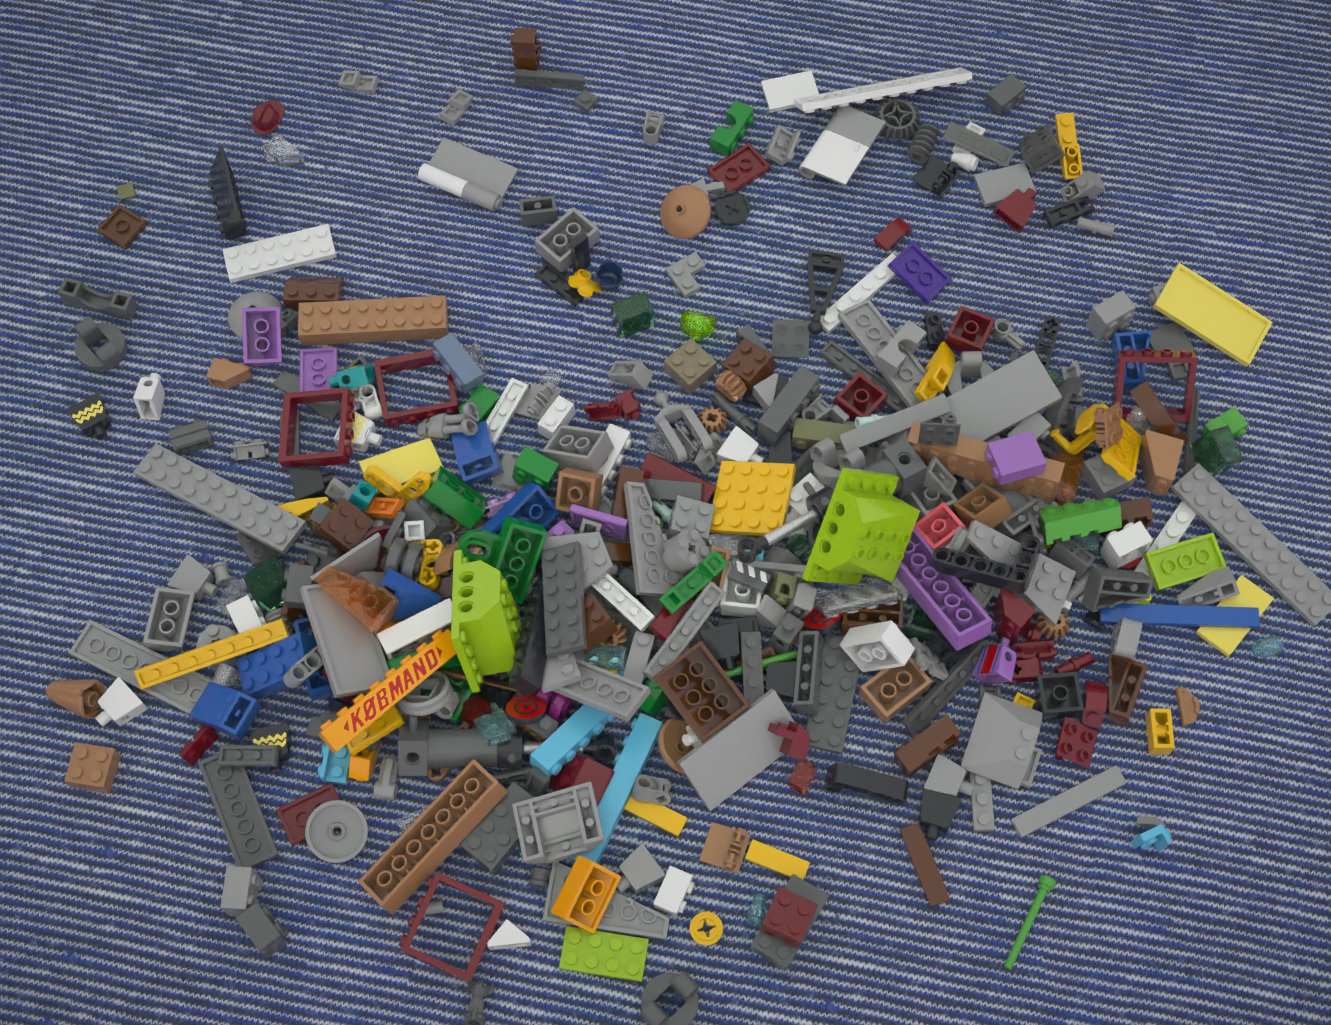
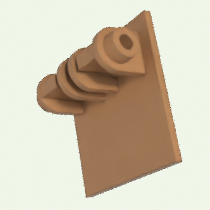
(1111, 421)
(725, 847)

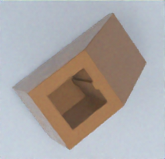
(227, 374)

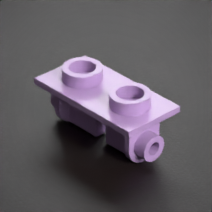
(495, 505)

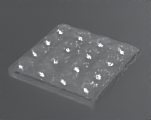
(854, 597)

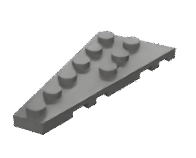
(647, 543)
(1049, 581)

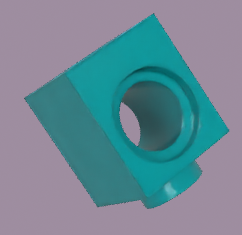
(362, 495)

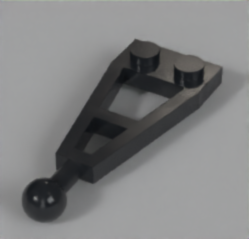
(828, 262)

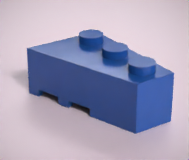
(1134, 370)

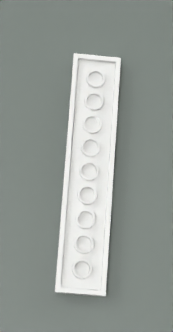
(878, 90)

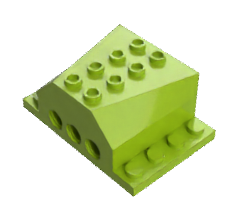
(861, 530)
(482, 620)

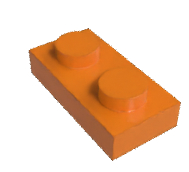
(384, 507)

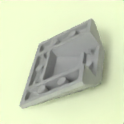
(1019, 505)
(360, 559)
(1002, 740)
(558, 824)

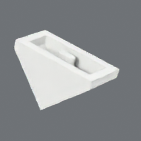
(508, 937)

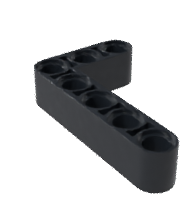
(991, 568)

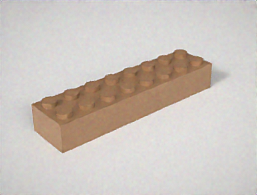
(373, 320)
(969, 461)
(432, 837)

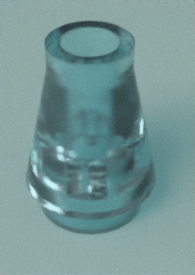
(756, 911)

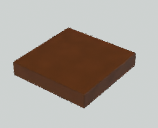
(122, 226)

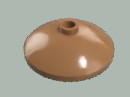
(694, 213)
(670, 739)

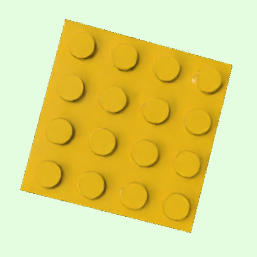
(751, 497)

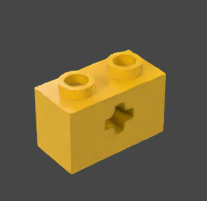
(1159, 731)

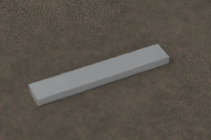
(894, 423)
(685, 629)
(1068, 801)

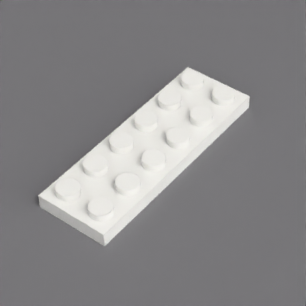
(279, 253)

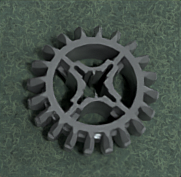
(898, 114)

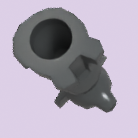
(476, 1005)

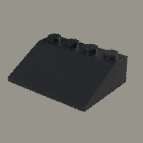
(226, 198)

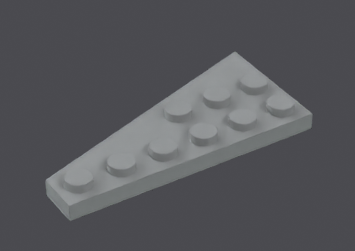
(621, 915)

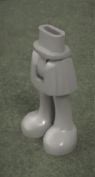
(440, 425)

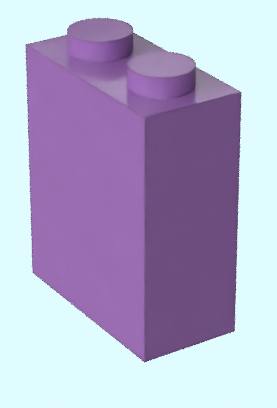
(1015, 458)

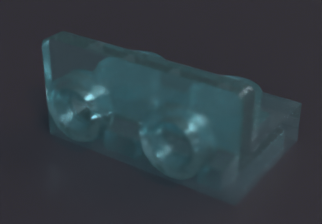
(607, 657)
(494, 726)

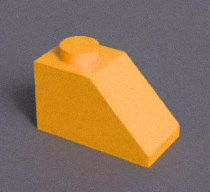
(363, 764)

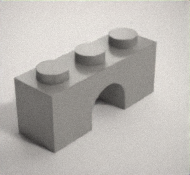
(907, 337)

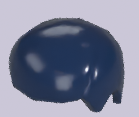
(609, 276)

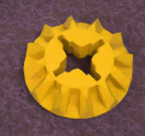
(711, 920)

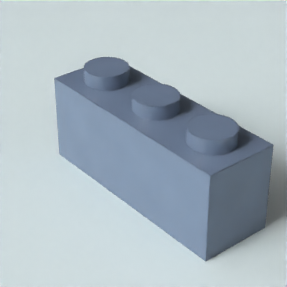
(457, 363)

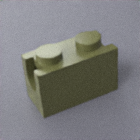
(782, 588)

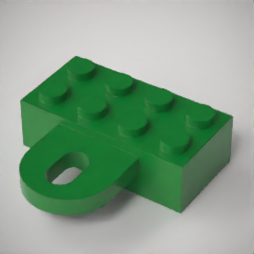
(511, 552)

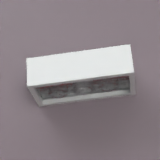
(414, 631)

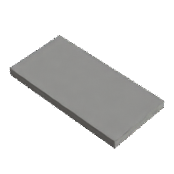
(1003, 398)
(346, 648)
(736, 751)

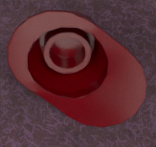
(267, 117)

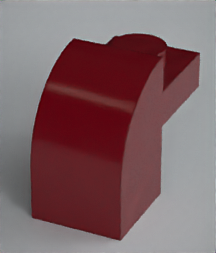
(1094, 703)
(795, 741)

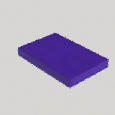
(919, 272)

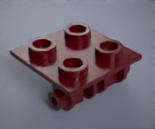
(1075, 742)

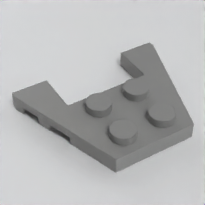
(595, 557)

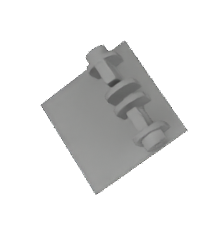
(537, 400)

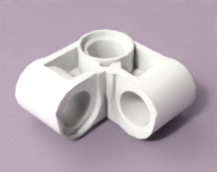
(371, 404)

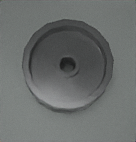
(405, 559)

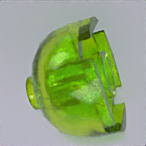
(697, 325)

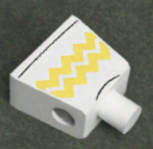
(364, 434)

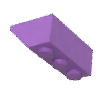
(261, 336)

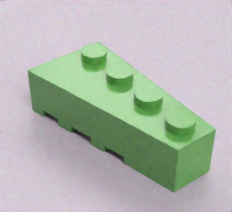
(1079, 519)

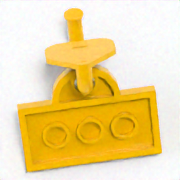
(1121, 456)

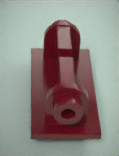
(604, 410)
(1036, 649)
(203, 740)

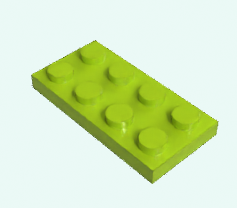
(1184, 561)
(604, 954)

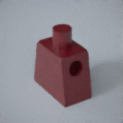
(1016, 208)

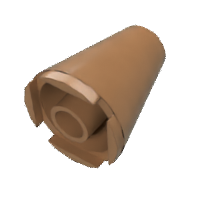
(77, 695)

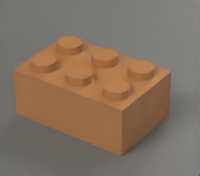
(894, 689)

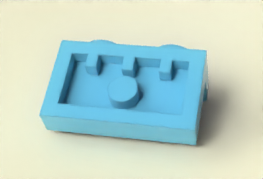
(335, 765)
(1158, 836)

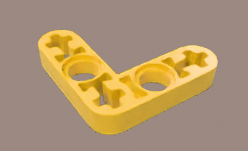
(378, 479)
(428, 557)

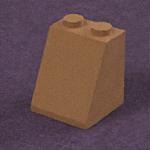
(1159, 460)

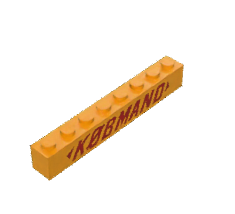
(387, 692)

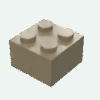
(690, 366)

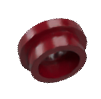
(1032, 633)

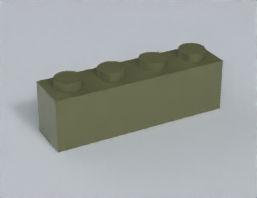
(809, 432)

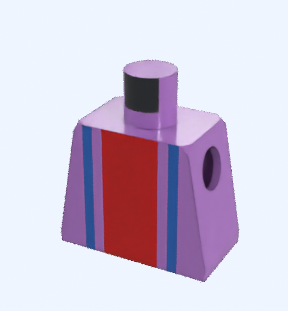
(996, 663)

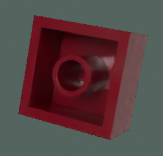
(969, 330)
(861, 398)
(789, 917)

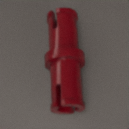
(1075, 664)

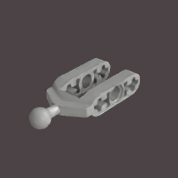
(673, 412)

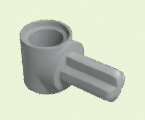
(1007, 335)

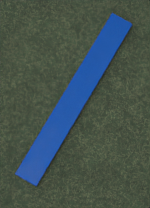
(1182, 615)

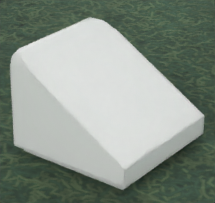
(414, 530)

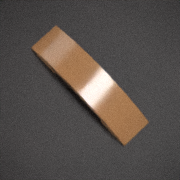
(445, 559)

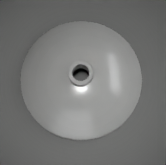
(249, 300)
(320, 832)

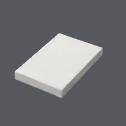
(783, 90)

